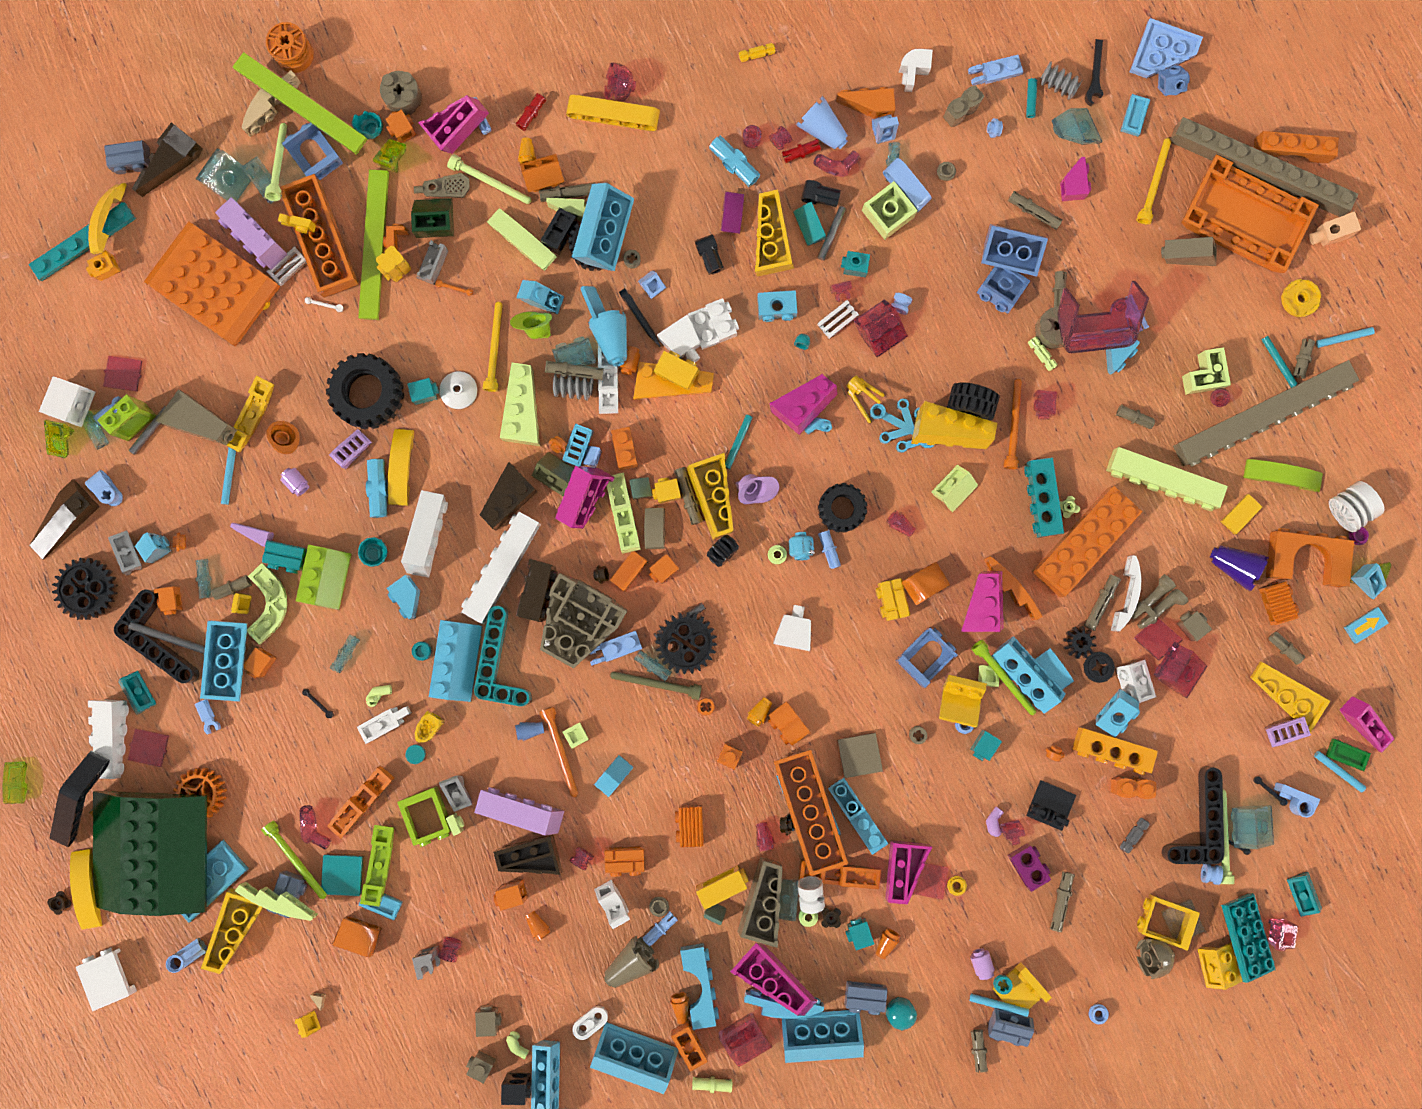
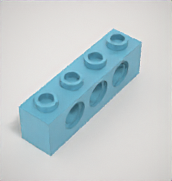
(1028, 665)
(545, 1075)

